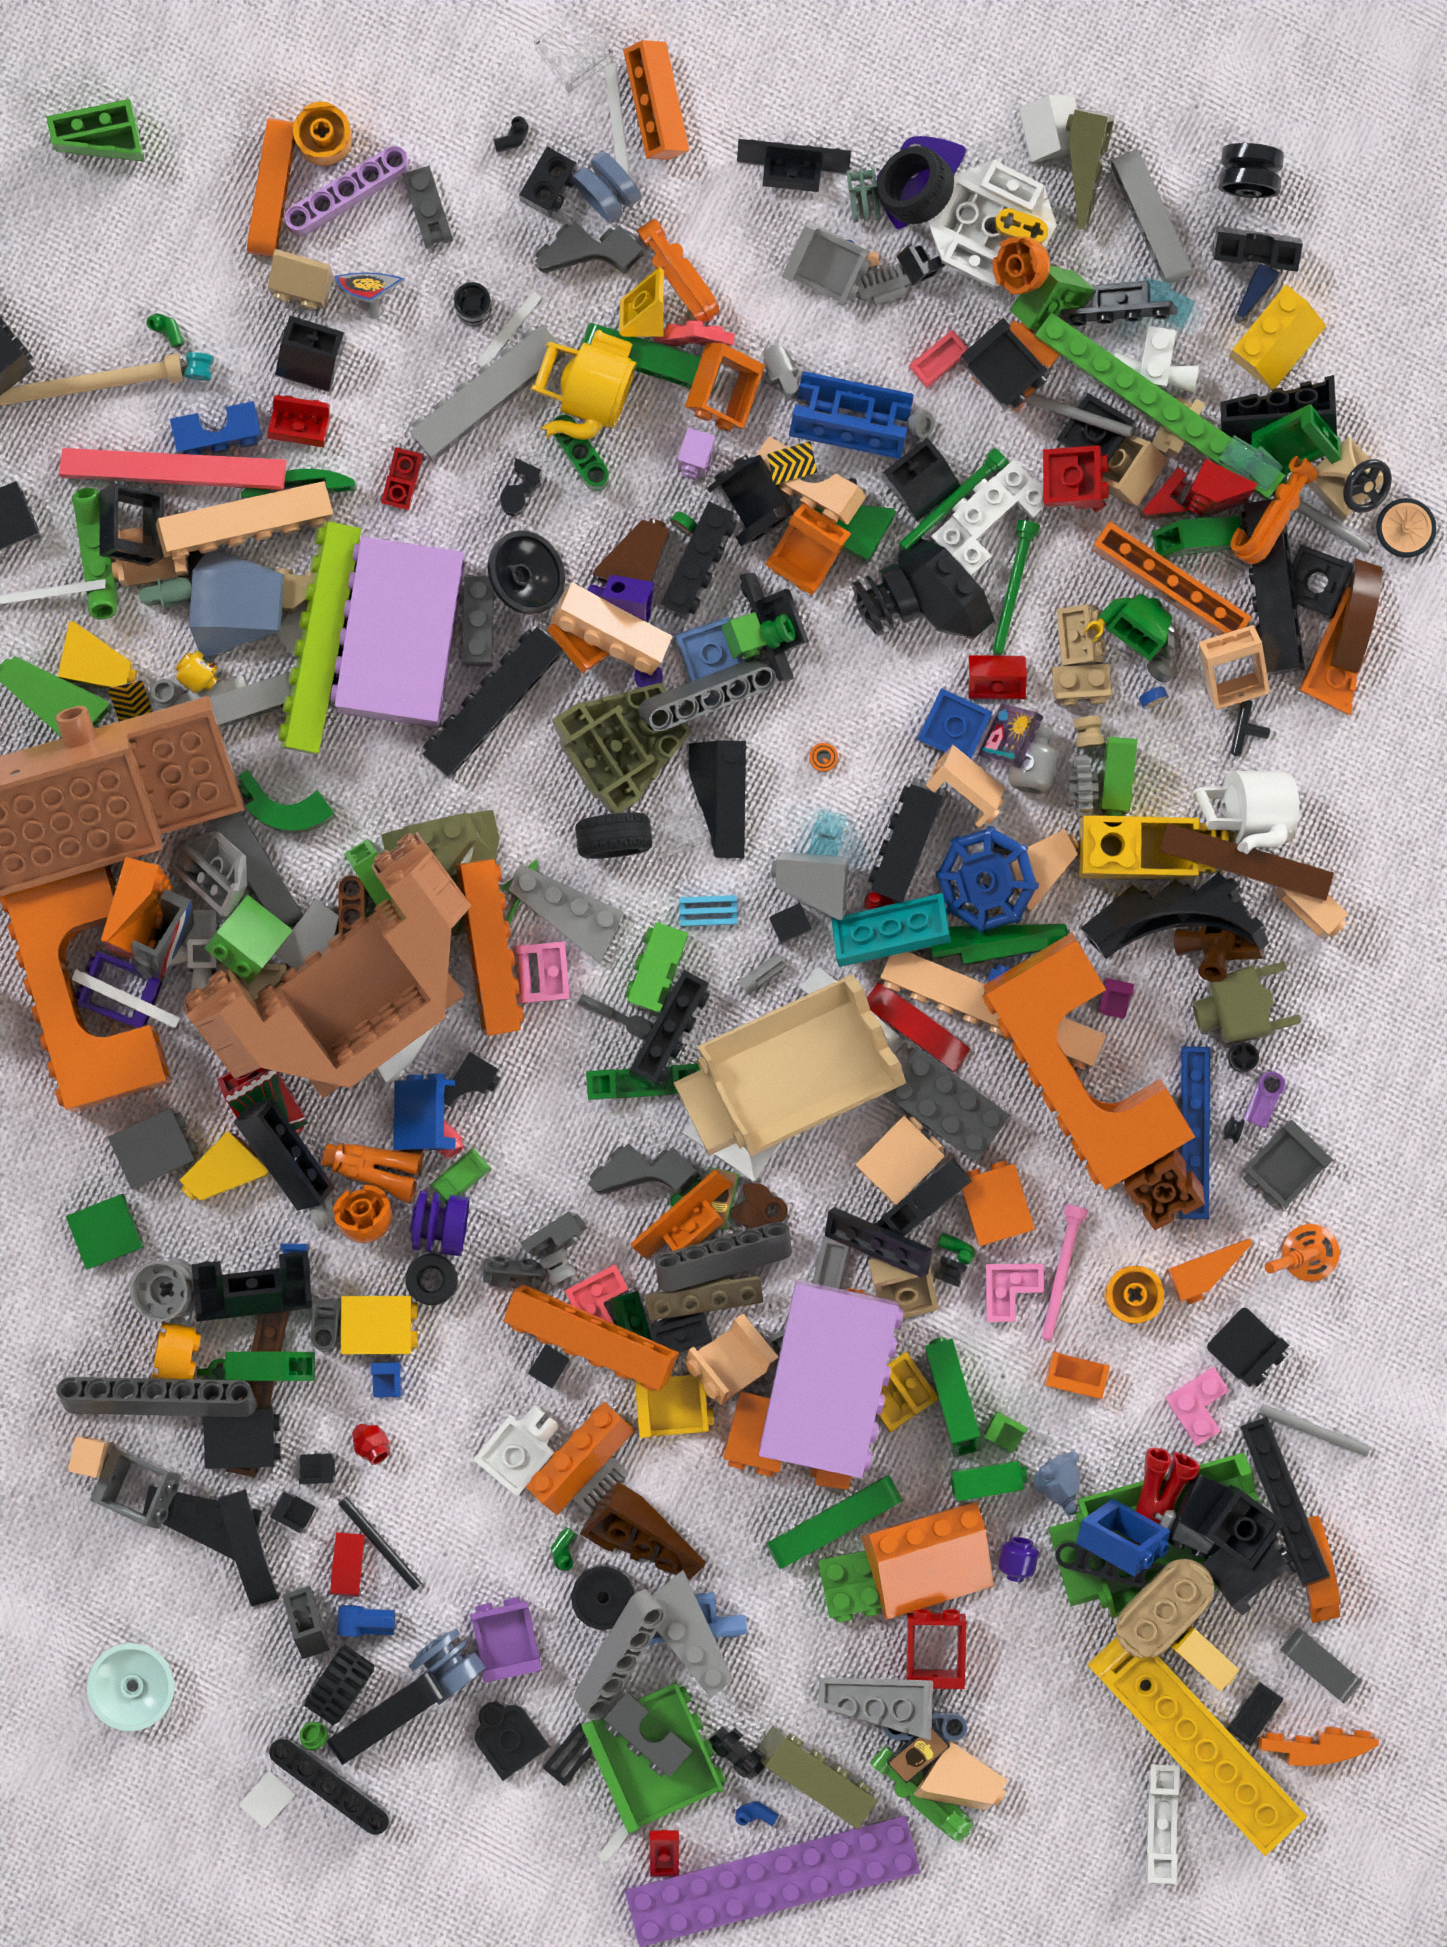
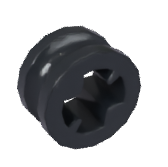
(1233, 1129)

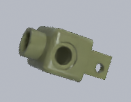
(1240, 1006)

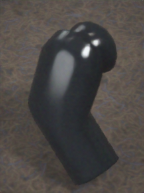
(515, 135)

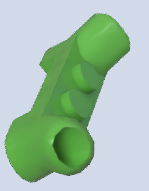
(101, 602)

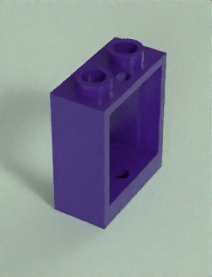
(94, 968)

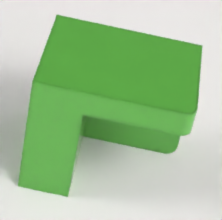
(1004, 1432)

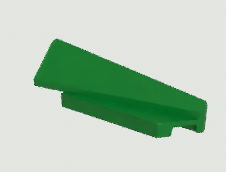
(998, 942)

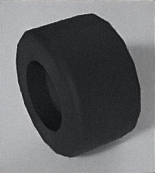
(413, 1279)

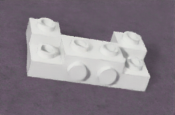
(984, 510)

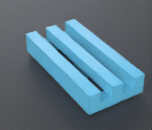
(716, 910)

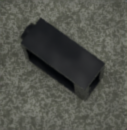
(125, 550)

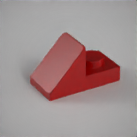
(1162, 504)
(664, 1853)

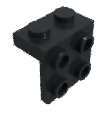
(1247, 1348)

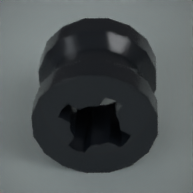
(950, 1271)

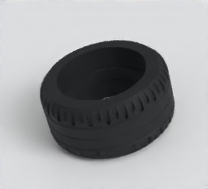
(897, 173)
(613, 835)

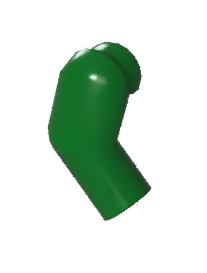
(167, 326)
(953, 1244)
(560, 1550)

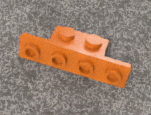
(687, 1220)

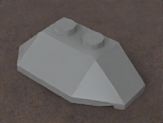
(212, 869)

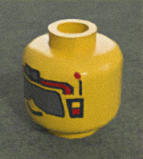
(196, 672)

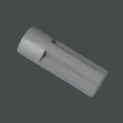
(762, 974)

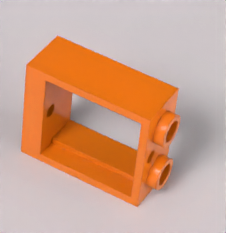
(744, 391)

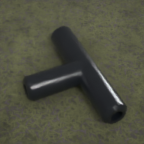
(1244, 728)

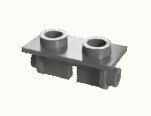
(499, 1271)

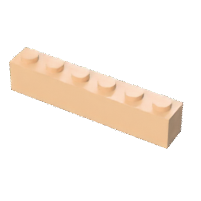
(243, 520)

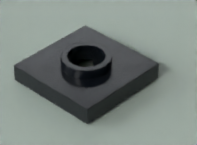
(1336, 570)

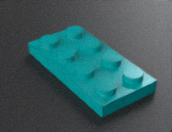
(891, 930)

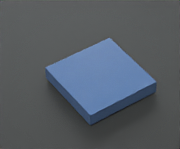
(705, 650)

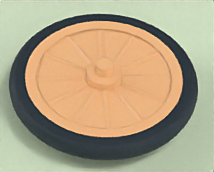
(1406, 527)

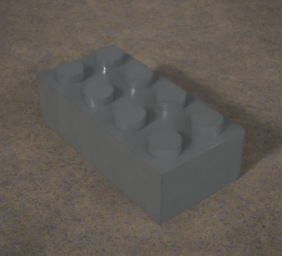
(948, 1106)

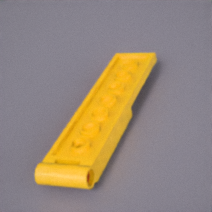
(1200, 1745)

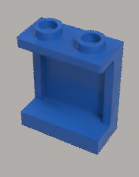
(420, 1113)

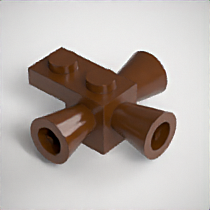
(1217, 947)

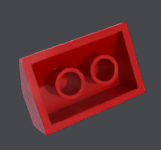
(1217, 490)

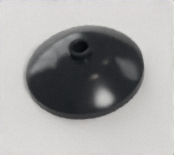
(535, 564)

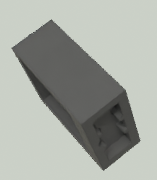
(112, 1481)

